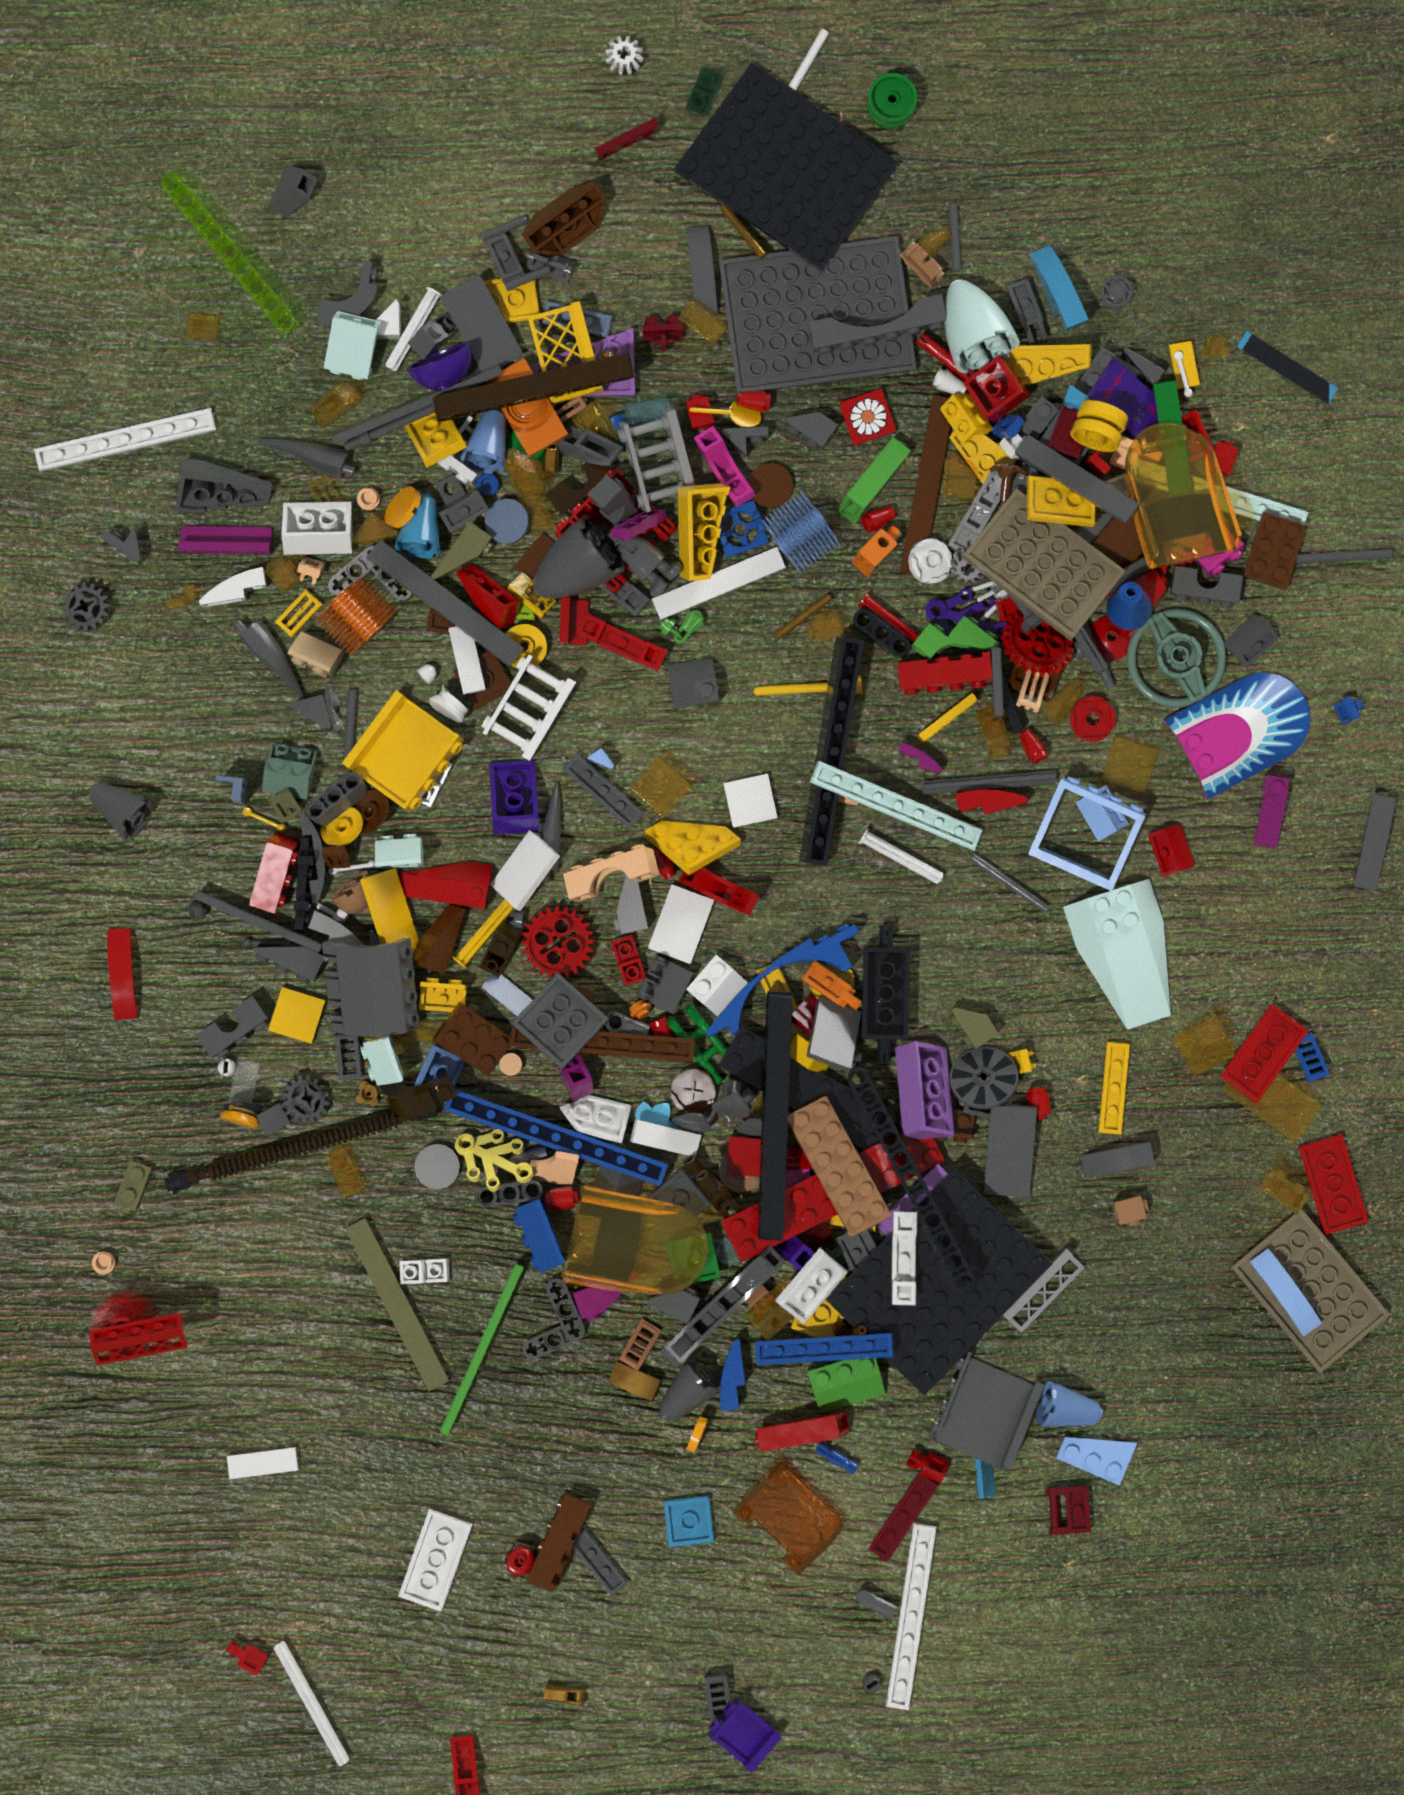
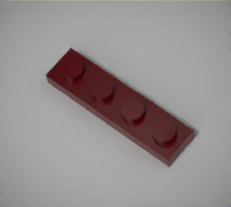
(903, 1517)

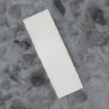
(235, 588)

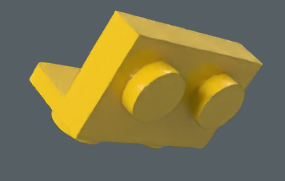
(965, 416)
(440, 996)

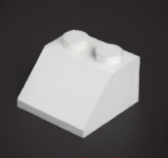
(717, 985)

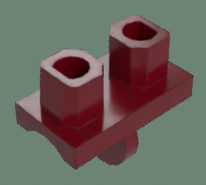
(662, 333)

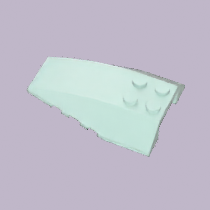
(1125, 950)

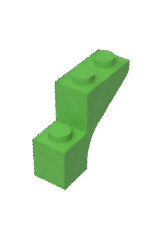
(963, 635)

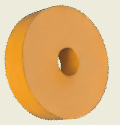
(697, 1434)

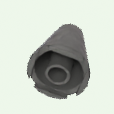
(121, 808)
(688, 1391)

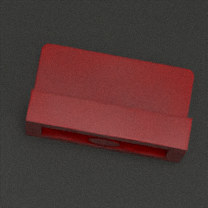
(1096, 465)
(570, 619)
(1171, 850)

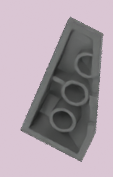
(212, 486)

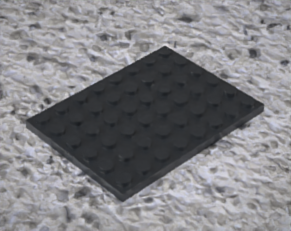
(786, 167)
(944, 1321)

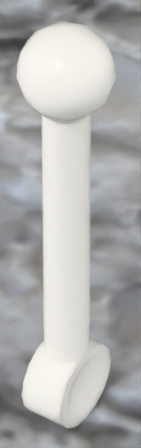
(1178, 357)
(371, 865)

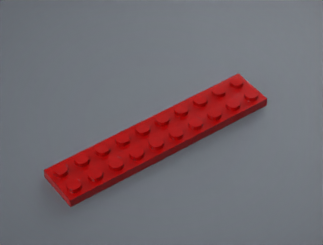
(808, 1203)

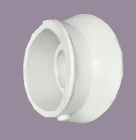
(448, 705)

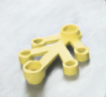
(492, 1156)

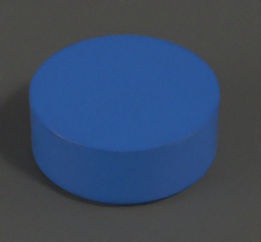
(487, 485)

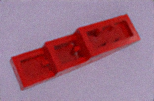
(464, 1765)

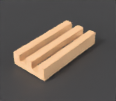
(1028, 703)

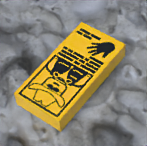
(523, 590)

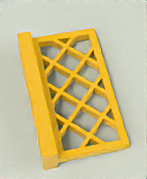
(582, 341)

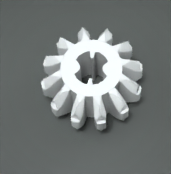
(617, 51)

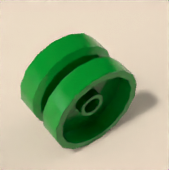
(887, 88)

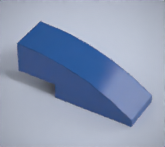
(731, 1377)

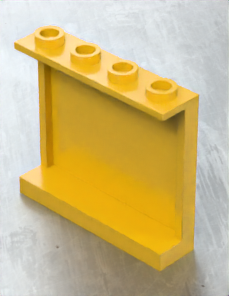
(403, 752)

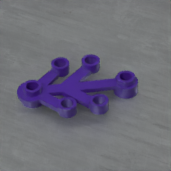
(956, 616)

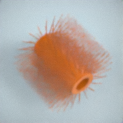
(359, 617)

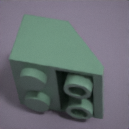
(289, 768)

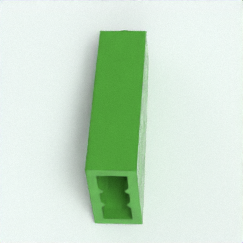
(873, 480)

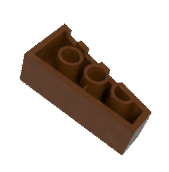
(559, 1543)

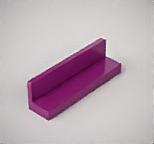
(225, 540)

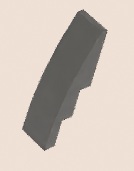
(1374, 841)

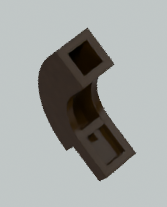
(419, 1099)

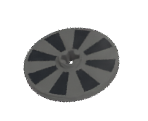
(1000, 1080)

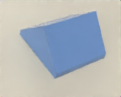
(439, 1063)

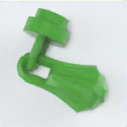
(692, 622)

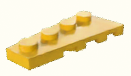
(1047, 362)

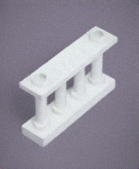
(551, 707)

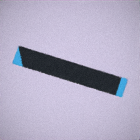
(1287, 367)

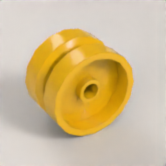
(1099, 426)

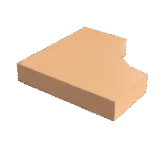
(557, 1169)

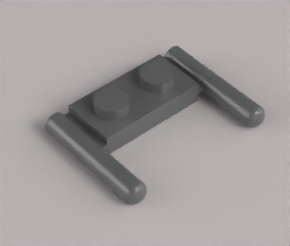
(505, 258)

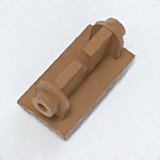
(930, 271)

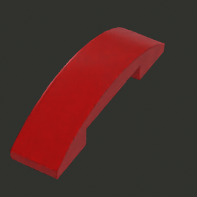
(621, 642)
(121, 973)

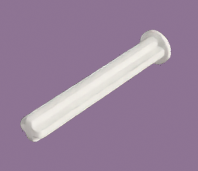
(417, 320)
(901, 857)

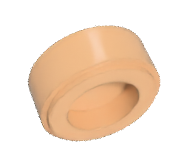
(510, 1064)

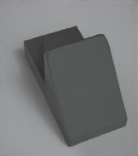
(738, 436)
(130, 547)

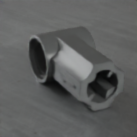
(628, 1025)

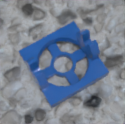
(760, 539)

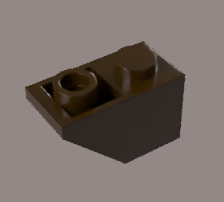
(500, 948)

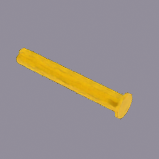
(483, 933)

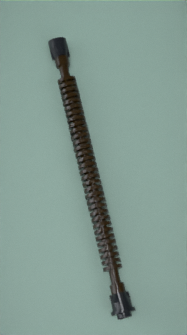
(183, 1180)

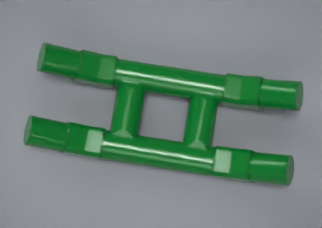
(702, 1059)

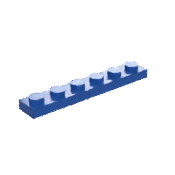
(824, 1349)

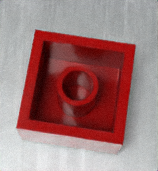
(996, 389)

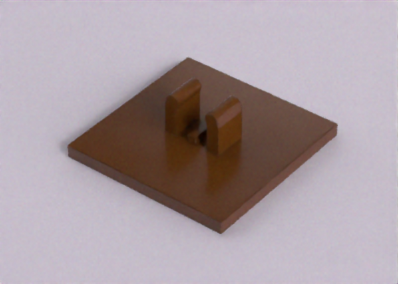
(533, 556)

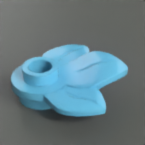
(658, 1114)

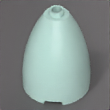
(976, 327)

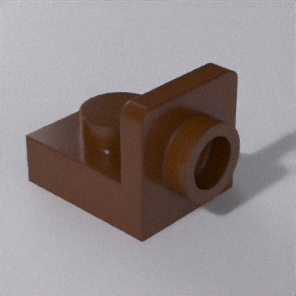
(337, 856)
(963, 1126)

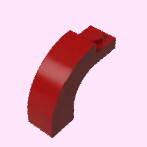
(721, 890)

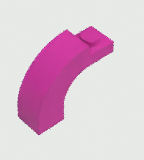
(722, 466)

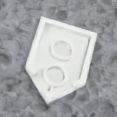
(598, 1117)

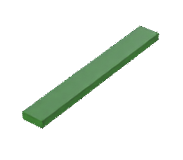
(482, 1348)

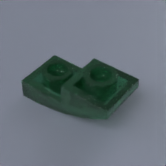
(704, 91)

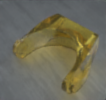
(418, 1034)

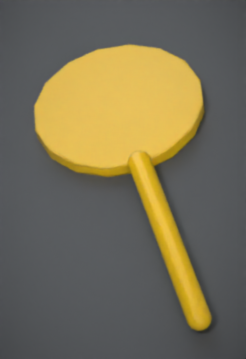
(741, 416)

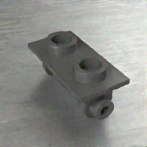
(560, 267)

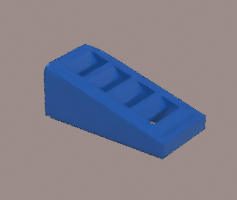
(1317, 1054)

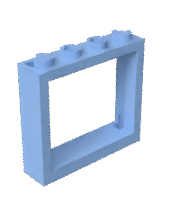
(1112, 802)

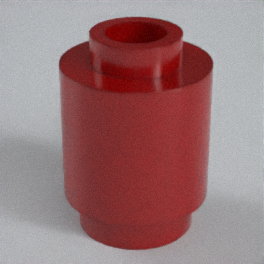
(1039, 1098)
(561, 1198)

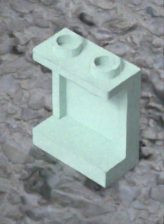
(351, 345)

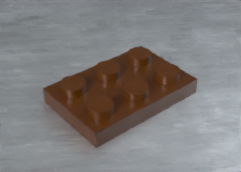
(1274, 551)
(473, 1039)

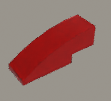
(988, 800)

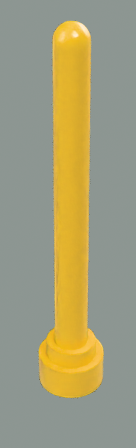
(799, 688)

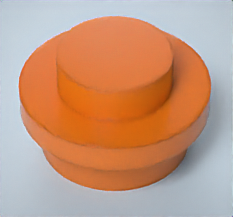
(640, 1009)

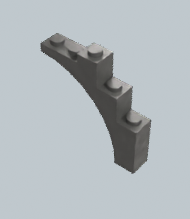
(722, 1305)

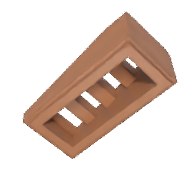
(628, 1360)

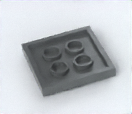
(560, 1021)

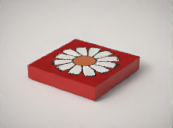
(867, 417)

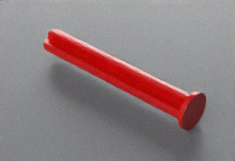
(870, 604)

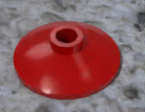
(1110, 649)

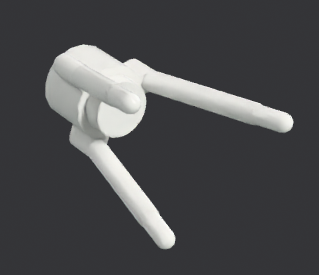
(1001, 594)

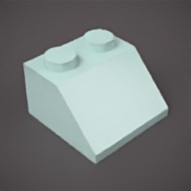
(399, 853)
(383, 1060)

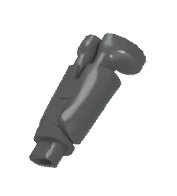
(642, 559)

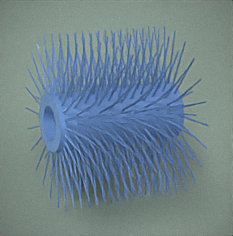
(801, 531)

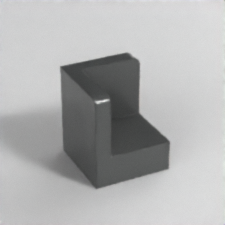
(273, 1119)

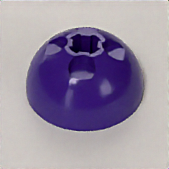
(442, 368)

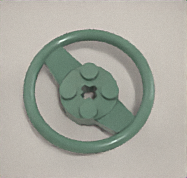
(1185, 672)

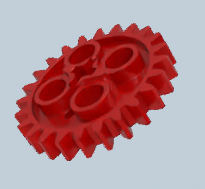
(1038, 650)
(547, 924)

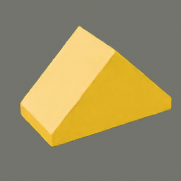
(798, 1052)

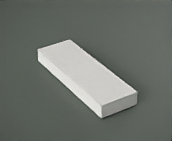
(466, 661)
(665, 1138)
(262, 1463)

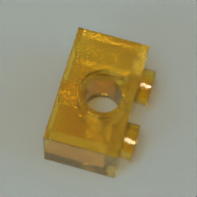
(768, 1315)

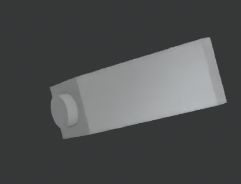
(630, 909)

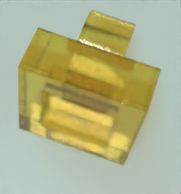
(1214, 347)

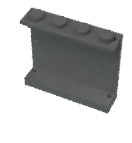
(986, 1413)

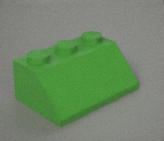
(845, 1383)

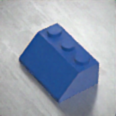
(539, 1236)

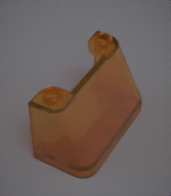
(791, 1516)

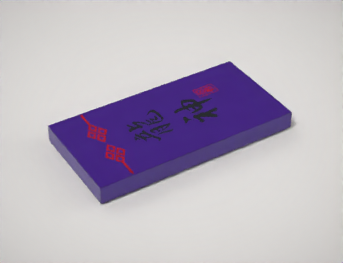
(1128, 394)

